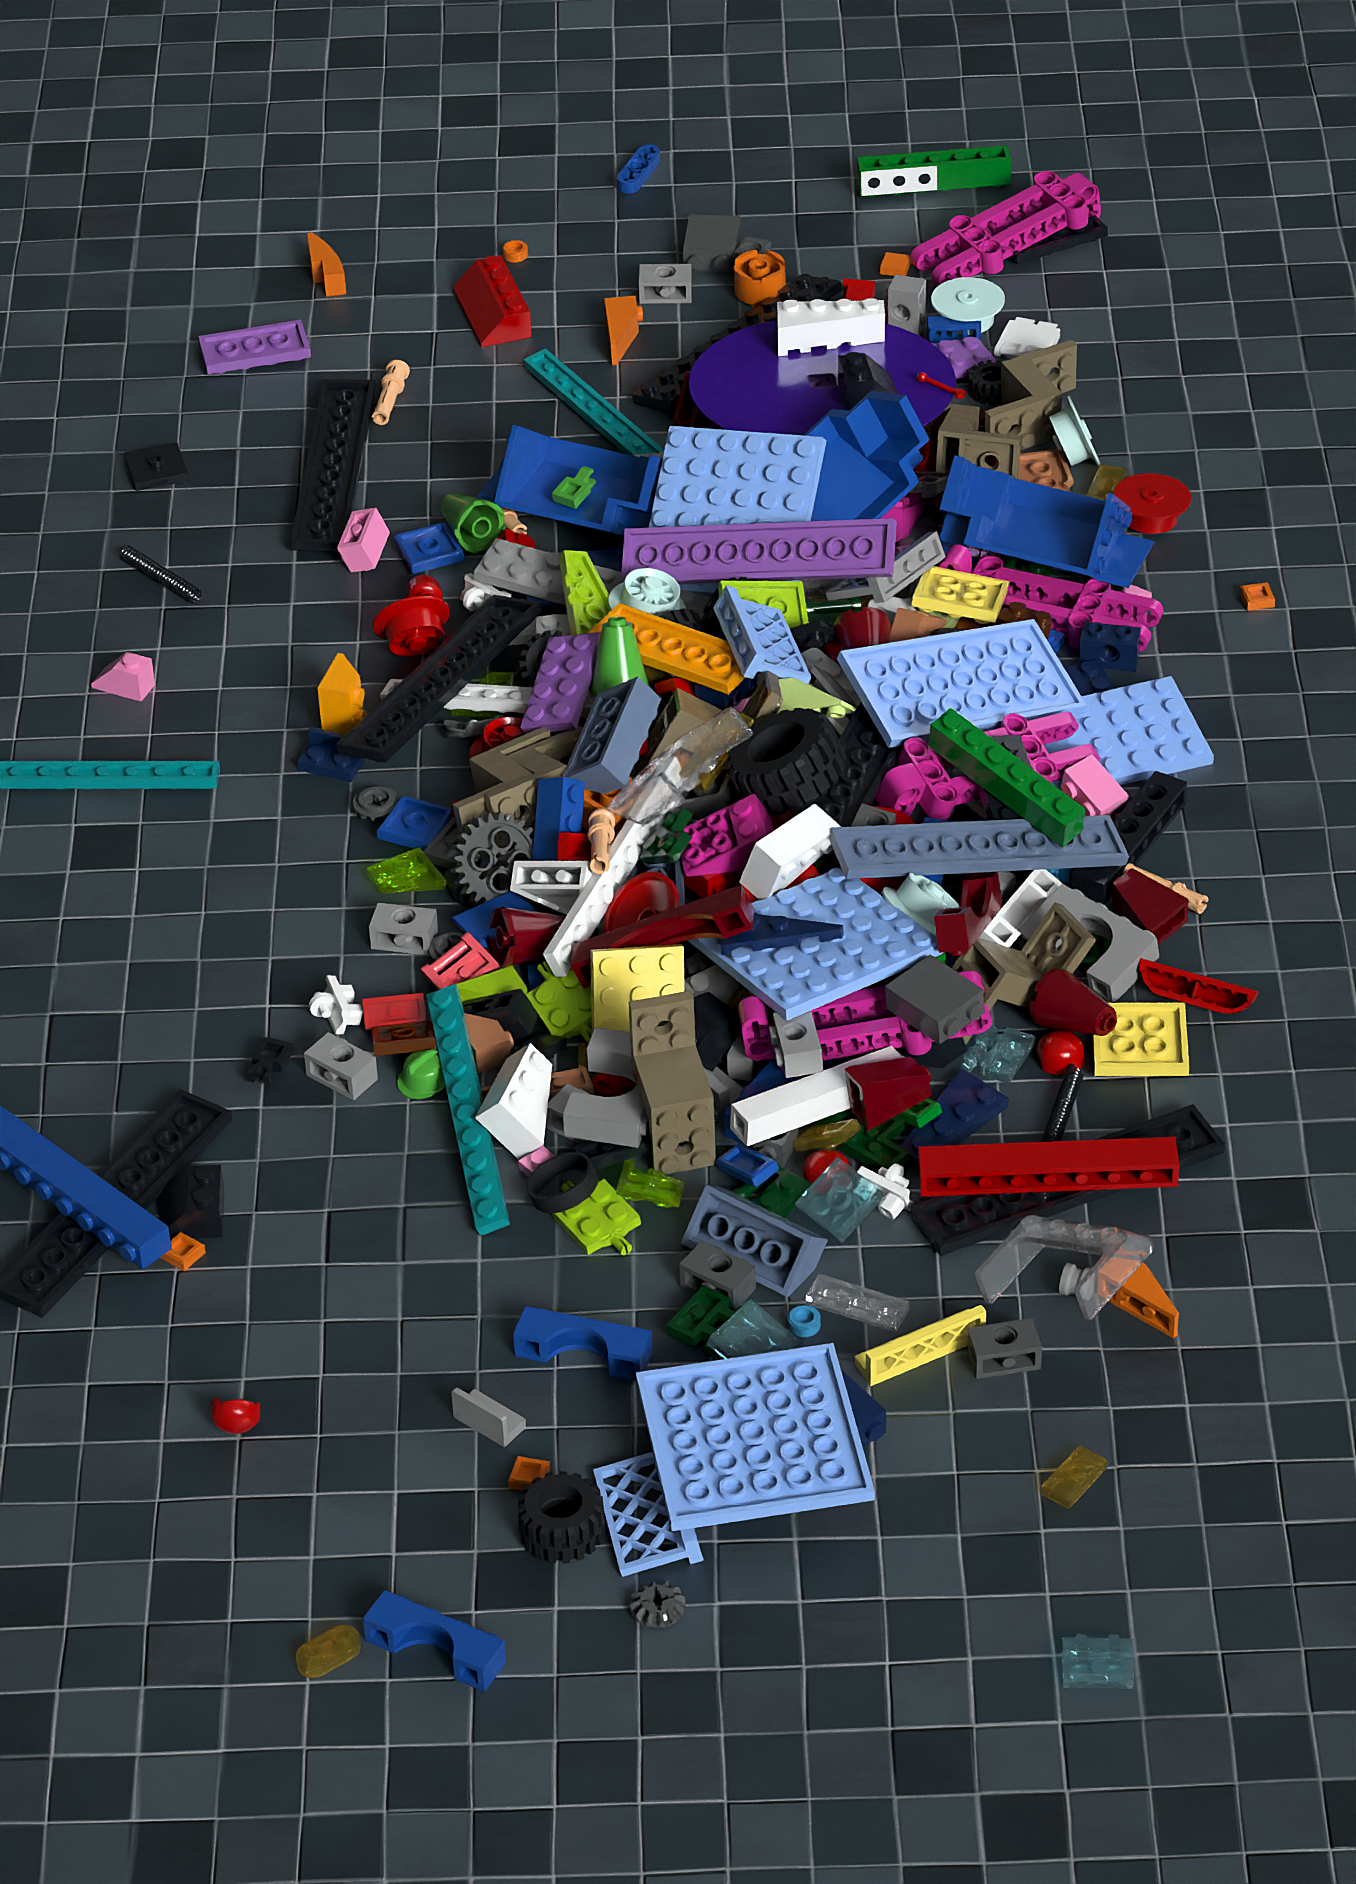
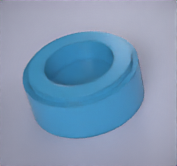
(804, 1321)

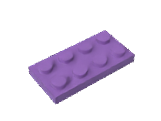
(254, 347)
(562, 683)

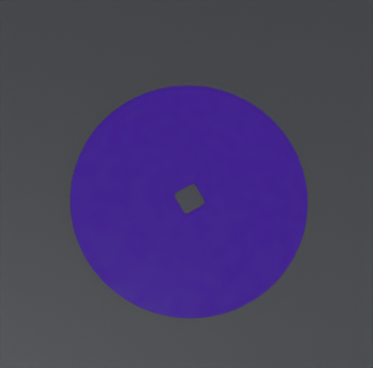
(752, 389)

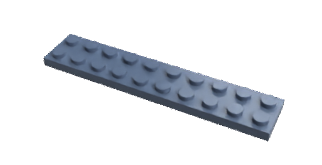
(971, 848)

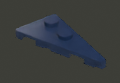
(780, 933)

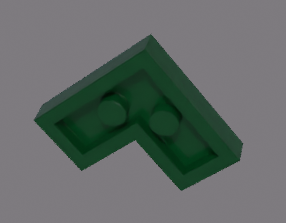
(669, 839)
(875, 1146)

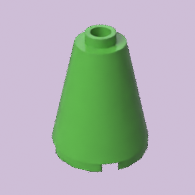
(473, 521)
(617, 656)

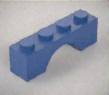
(547, 1333)
(400, 1623)

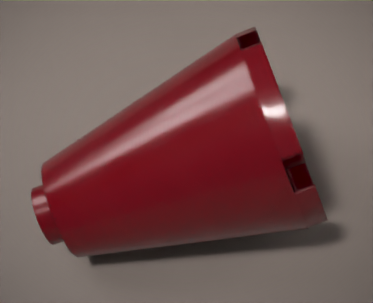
(862, 628)
(521, 934)
(1070, 1005)

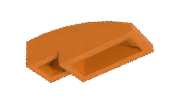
(326, 266)

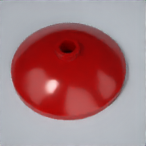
(640, 899)

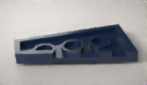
(965, 1108)

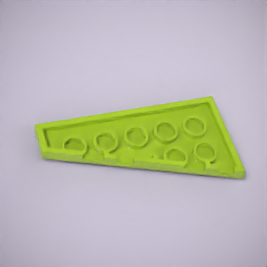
(583, 591)

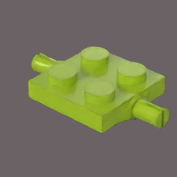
(563, 1004)
(599, 1220)

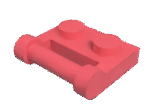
(472, 965)

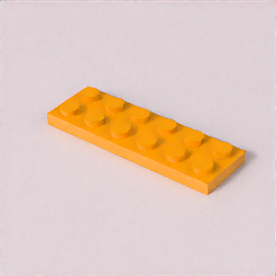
(680, 649)

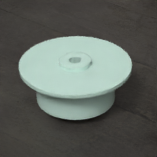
(968, 301)
(1073, 435)
(648, 591)
(919, 900)

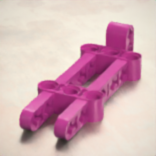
(1062, 205)
(1086, 603)
(923, 777)
(868, 1035)

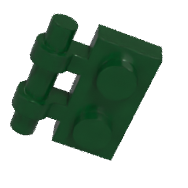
(699, 1316)

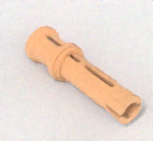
(392, 385)
(601, 836)

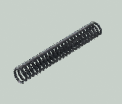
(158, 578)
(1069, 1094)

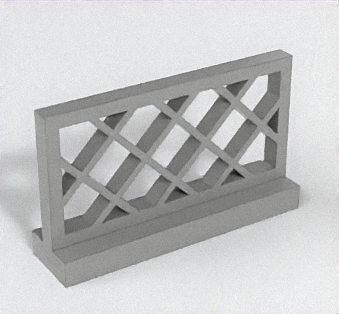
(909, 564)

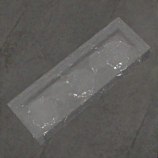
(857, 1302)

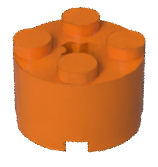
(758, 276)

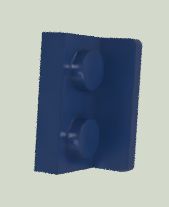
(323, 757)

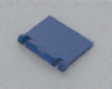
(477, 919)

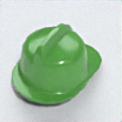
(421, 1075)

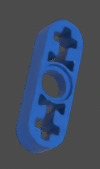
(638, 169)

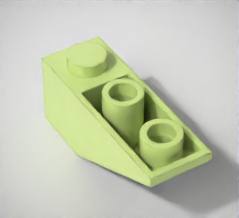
(801, 695)

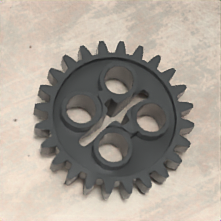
(480, 840)

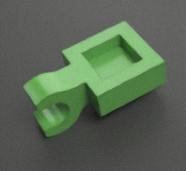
(574, 490)

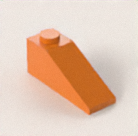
(622, 324)
(1147, 1301)

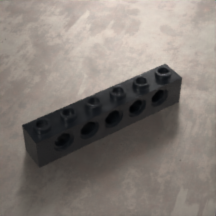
(1139, 828)

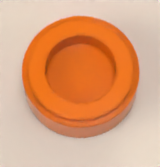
(515, 251)

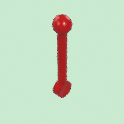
(958, 393)

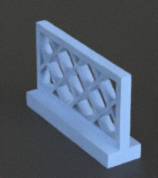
(757, 637)
(652, 1557)

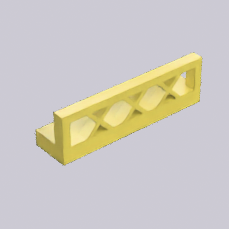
(919, 1346)

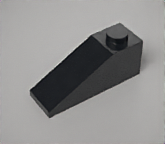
(509, 1008)

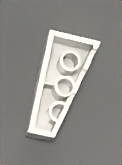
(829, 324)

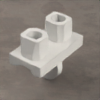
(477, 593)
(336, 1005)
(894, 1188)

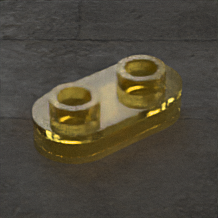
(332, 1650)

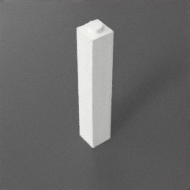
(797, 1101)

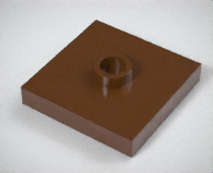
(403, 1038)

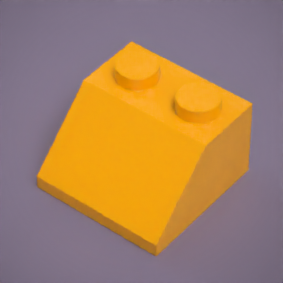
(340, 697)

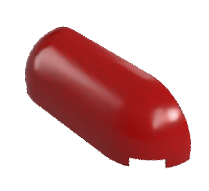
(1195, 988)

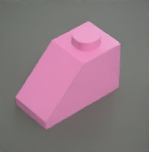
(127, 677)

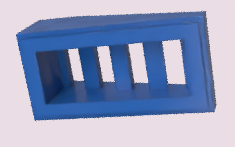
(944, 324)

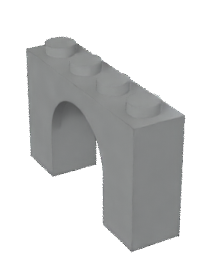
(1120, 963)
(607, 1119)

